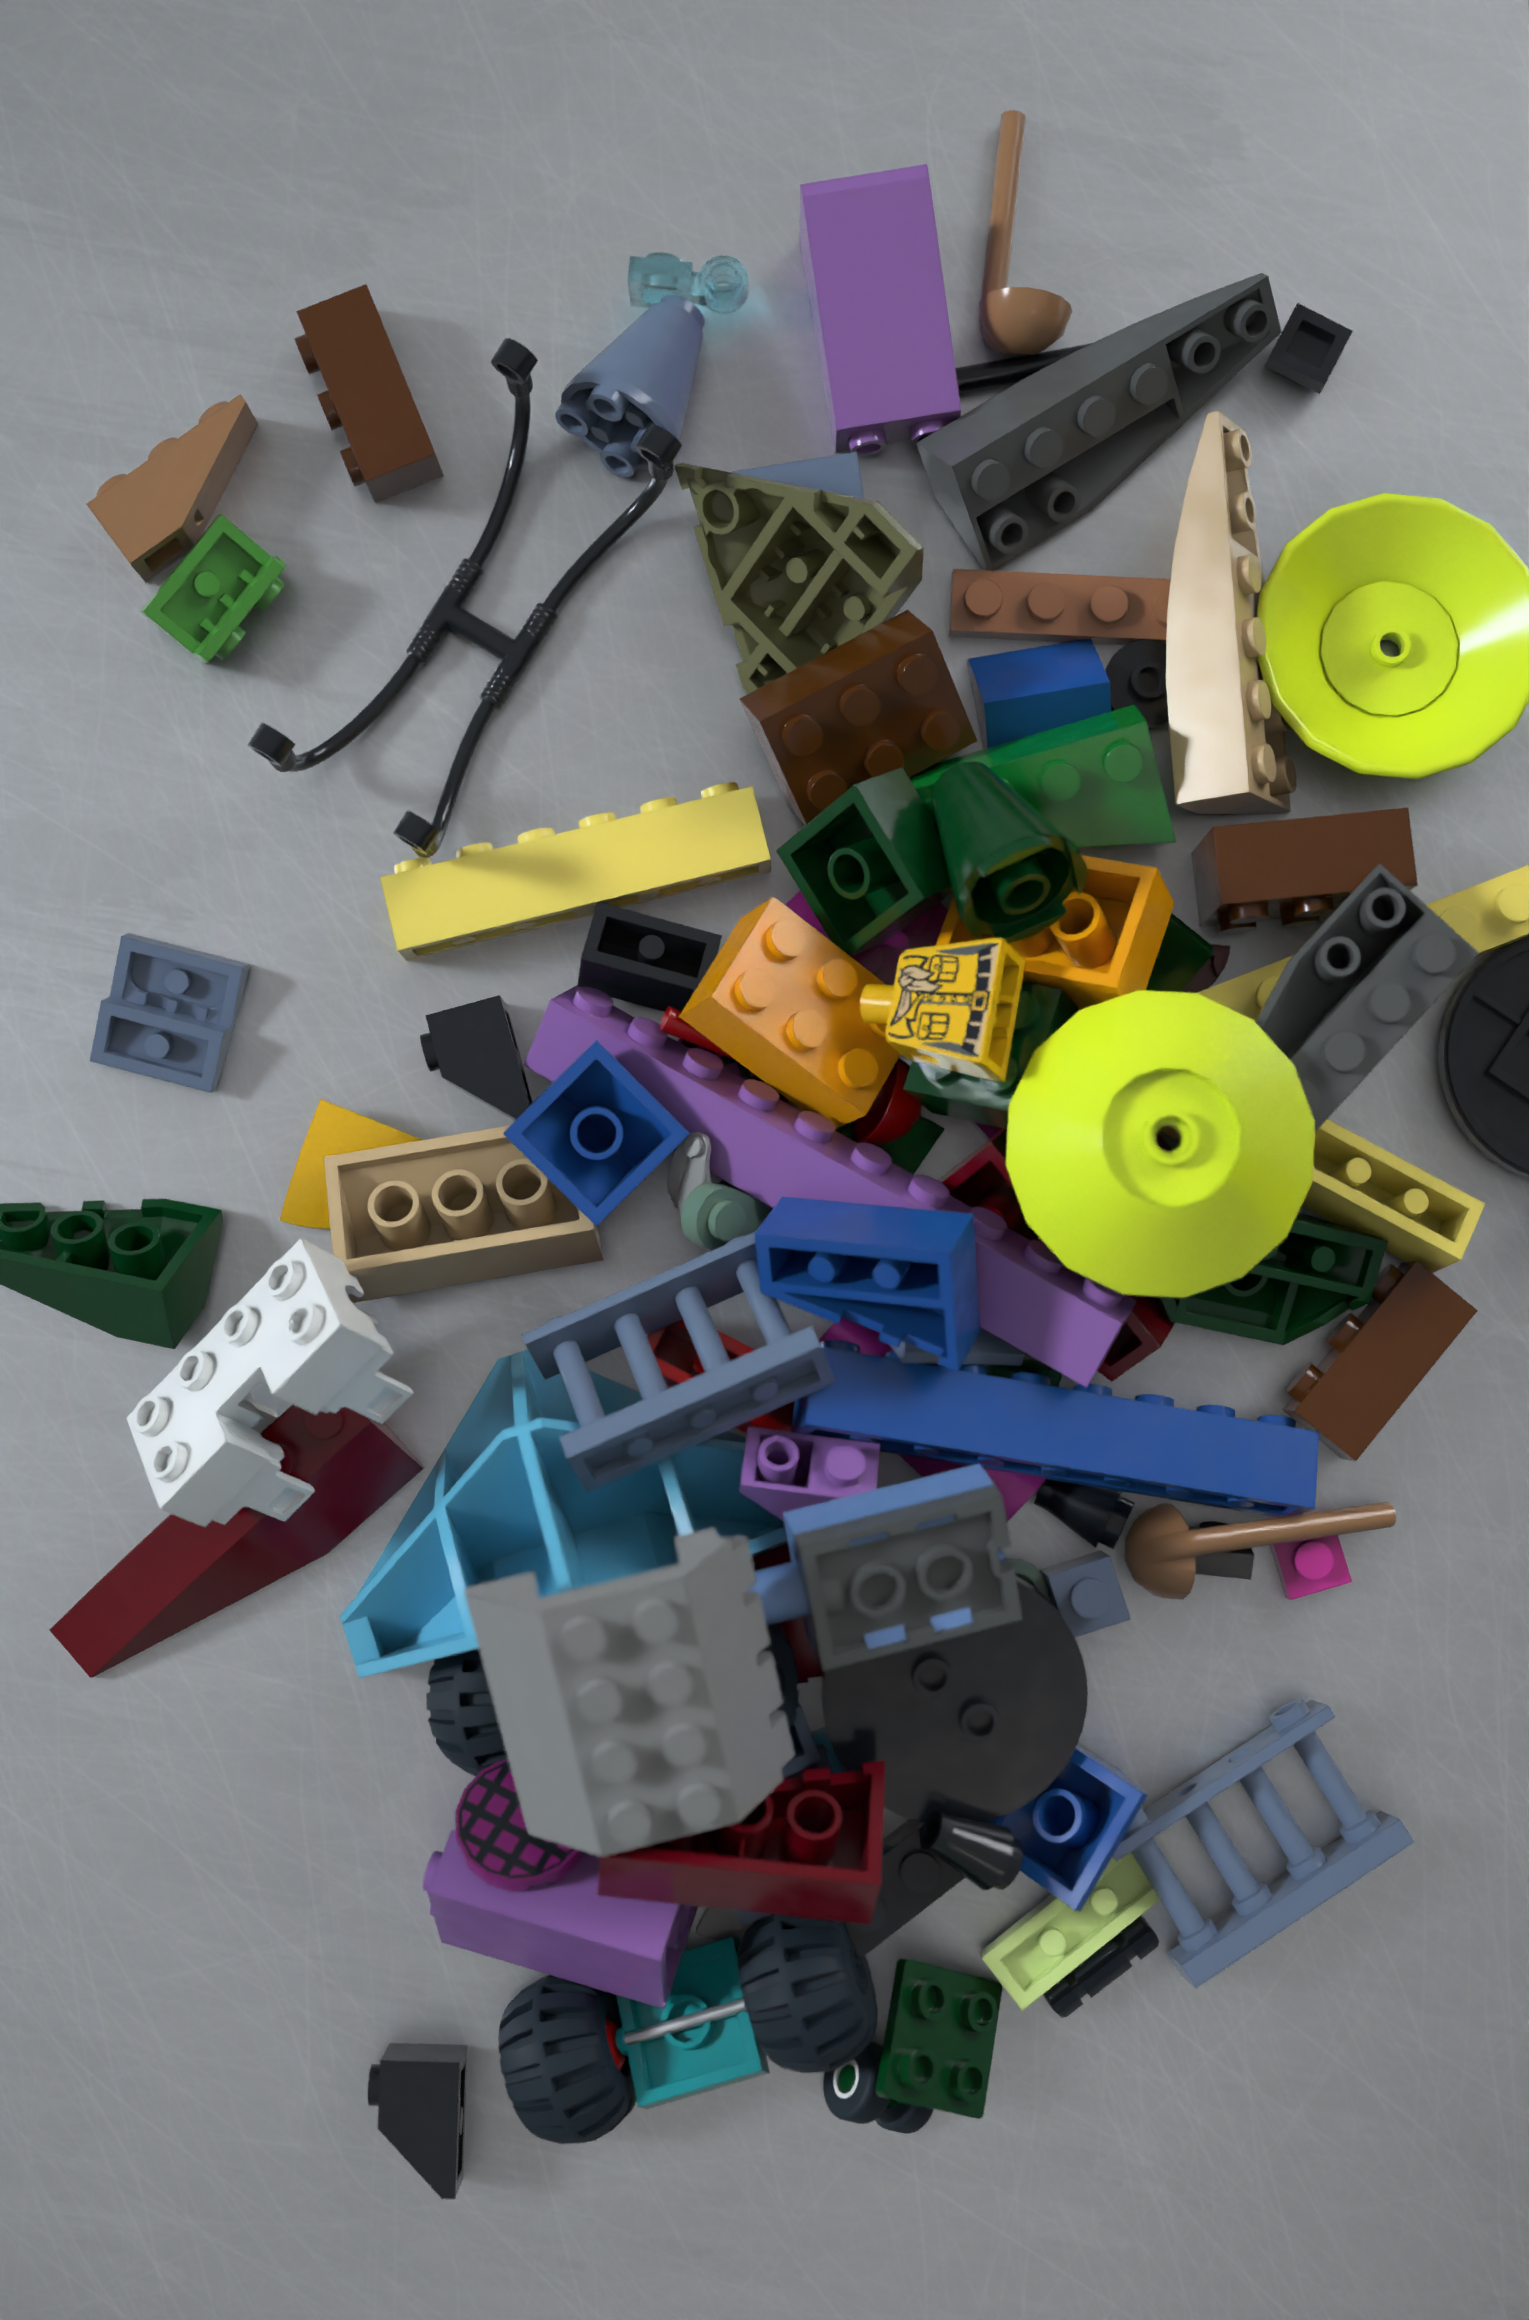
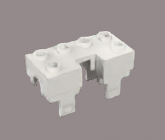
(289, 1334)

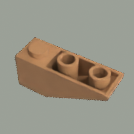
(170, 498)

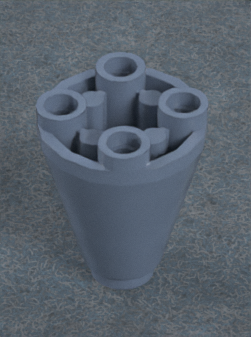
(636, 383)

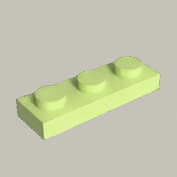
(1058, 1939)

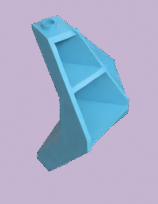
(513, 1506)

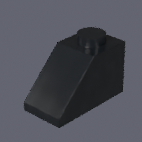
(479, 1054)
(423, 2109)

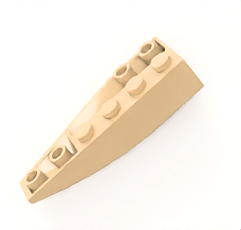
(1220, 711)

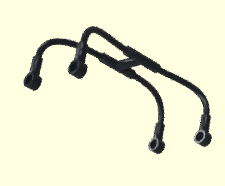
(655, 446)

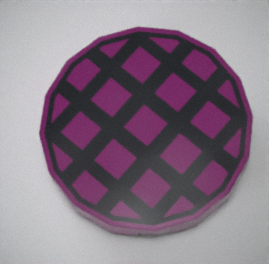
(496, 1837)

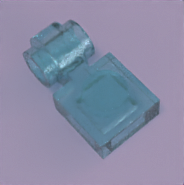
(666, 274)

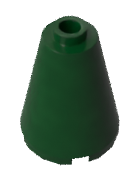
(1002, 855)

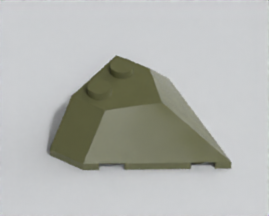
(797, 566)

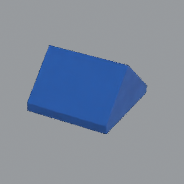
(1037, 689)
(596, 1133)
(1075, 1826)

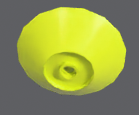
(1437, 590)
(1091, 1160)

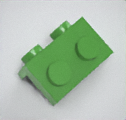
(215, 591)

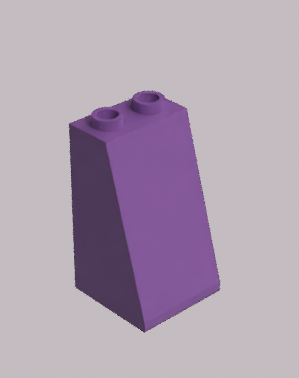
(878, 307)
(562, 1927)

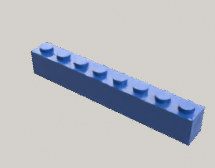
(1064, 1432)

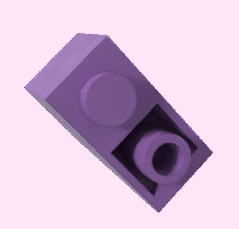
(802, 1470)

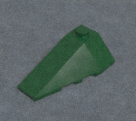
(117, 1270)

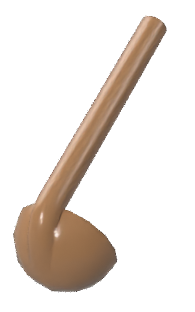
(1014, 317)
(1163, 1549)

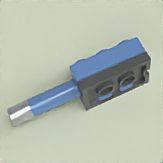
(895, 1568)

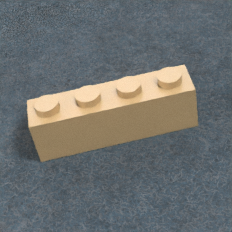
(449, 1215)

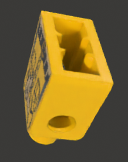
(951, 1006)

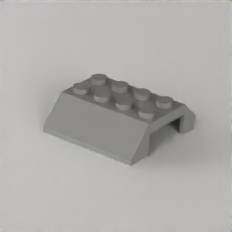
(636, 1698)

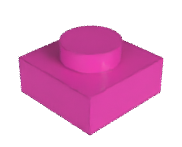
(1310, 1566)

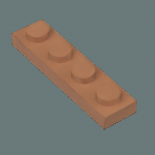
(1057, 607)

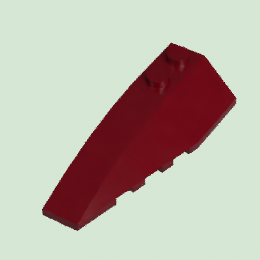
(196, 1570)

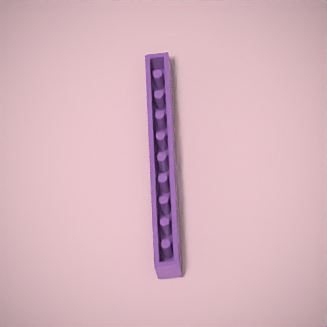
(798, 1154)

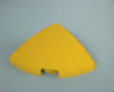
(330, 1133)

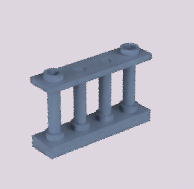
(697, 1408)
(1312, 1872)

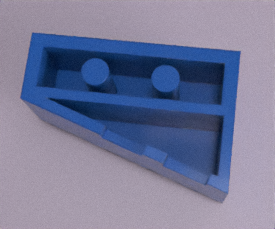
(878, 1267)

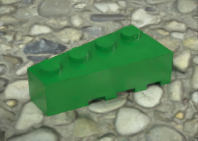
(1085, 777)

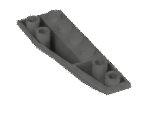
(1089, 419)
(1360, 987)

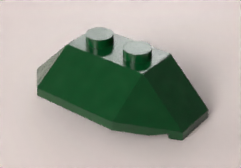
(1293, 1289)

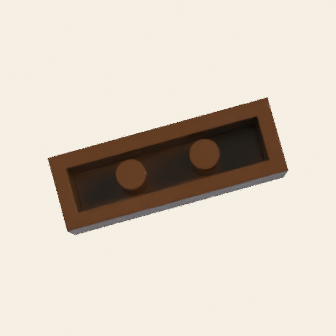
(366, 394)
(1377, 1358)

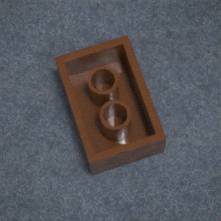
(859, 714)
(1296, 866)

